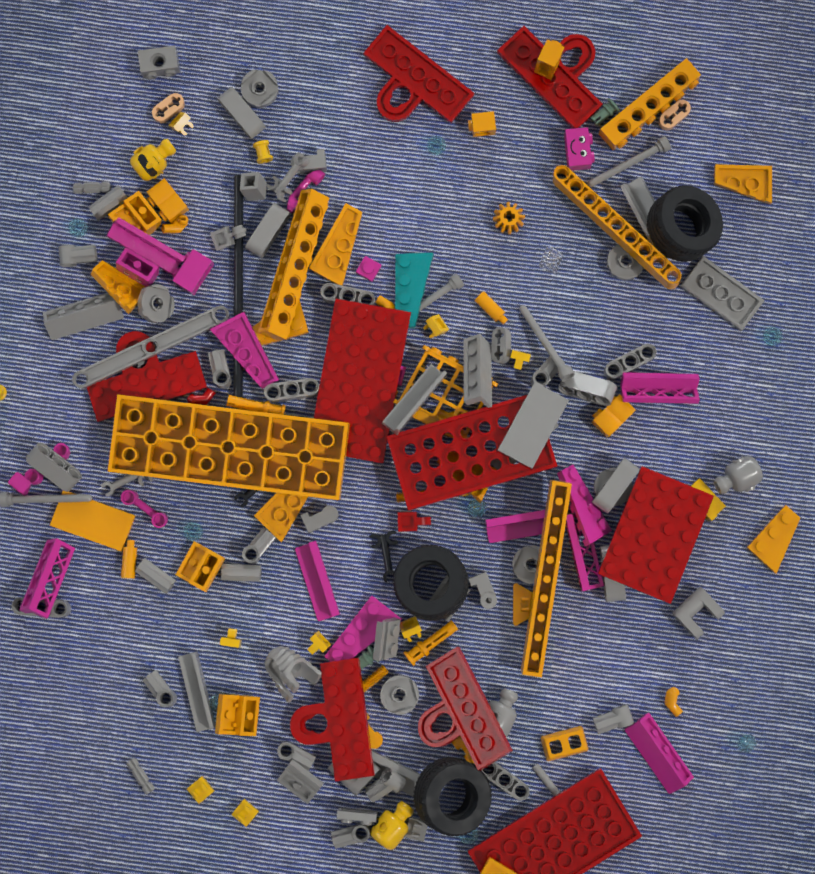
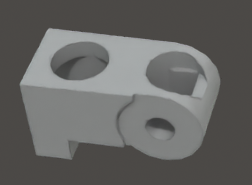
(316, 162)
(325, 517)
(487, 595)

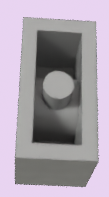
(149, 57)

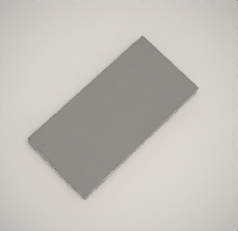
(722, 293)
(533, 425)

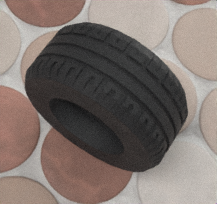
(700, 209)
(414, 562)
(476, 799)

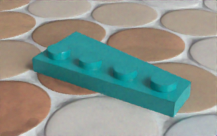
(410, 282)

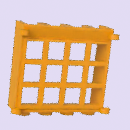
(425, 416)

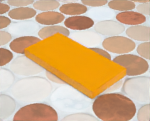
(94, 522)

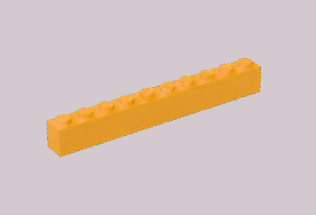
(546, 578)

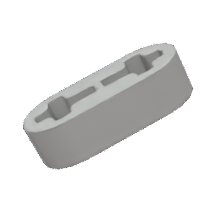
(501, 345)

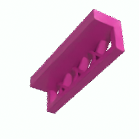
(145, 245)
(659, 385)
(578, 556)
(40, 578)

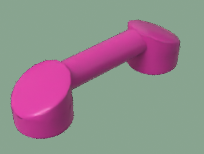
(314, 177)
(36, 477)
(130, 497)

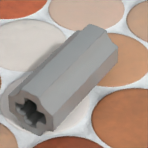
(108, 202)
(239, 572)
(155, 575)

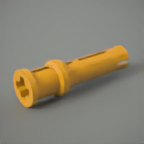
(251, 405)
(422, 648)

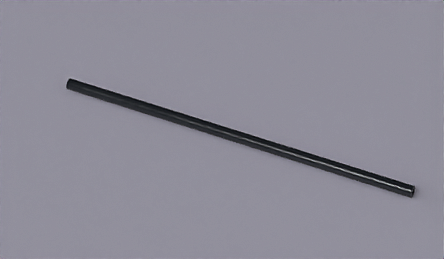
(238, 280)

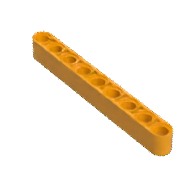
(618, 236)

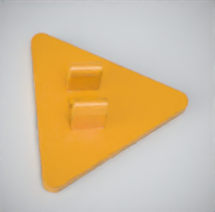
(521, 604)

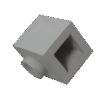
(253, 186)

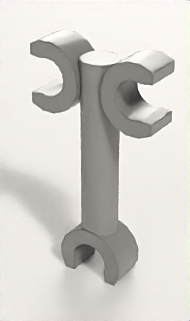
(280, 185)
(122, 481)

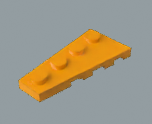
(337, 248)
(280, 513)

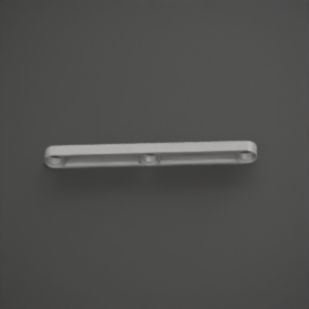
(138, 352)

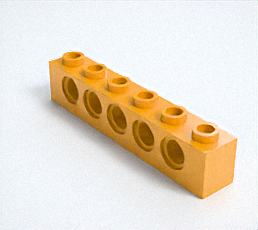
(684, 71)

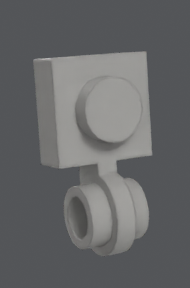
(224, 237)

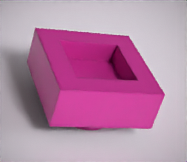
(368, 268)

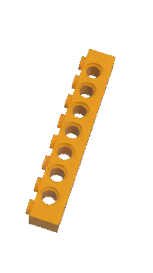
(286, 271)

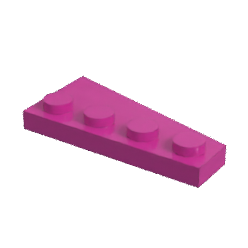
(246, 348)
(588, 515)
(360, 631)

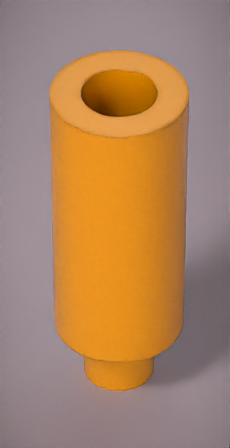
(491, 307)
(129, 560)

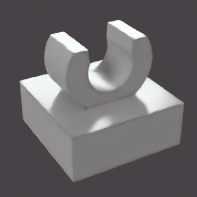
(416, 829)

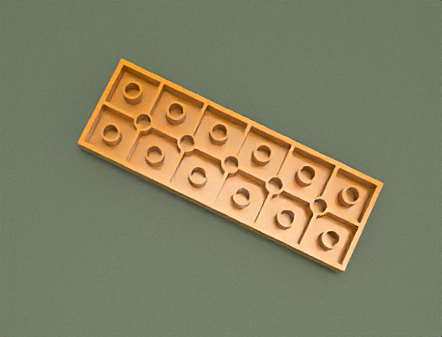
(228, 447)

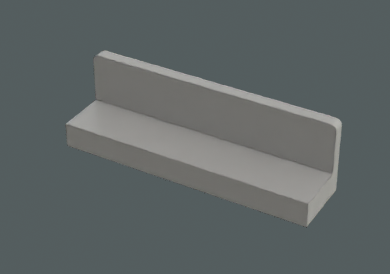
(640, 201)
(81, 316)
(477, 370)
(414, 399)
(197, 691)
(410, 775)

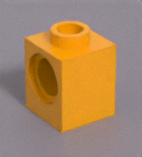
(482, 124)

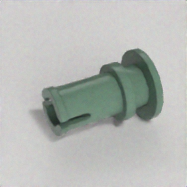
(607, 110)
(367, 658)

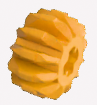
(503, 222)

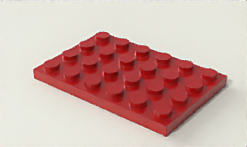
(655, 535)

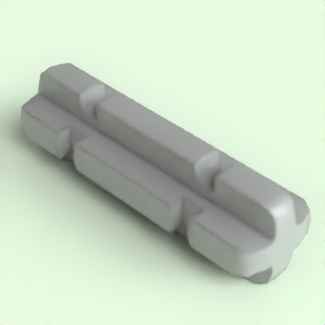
(91, 187)
(140, 775)

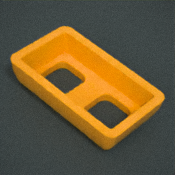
(563, 737)

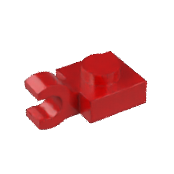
(409, 521)

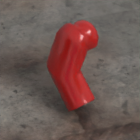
(201, 399)

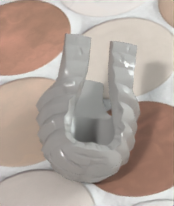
(285, 666)

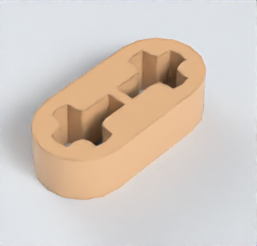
(170, 112)
(672, 112)

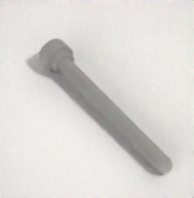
(661, 145)
(454, 283)
(564, 372)
(8, 499)

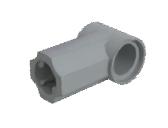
(71, 256)
(219, 367)
(547, 371)
(259, 544)
(159, 687)
(617, 718)
(299, 755)
(388, 782)
(349, 835)

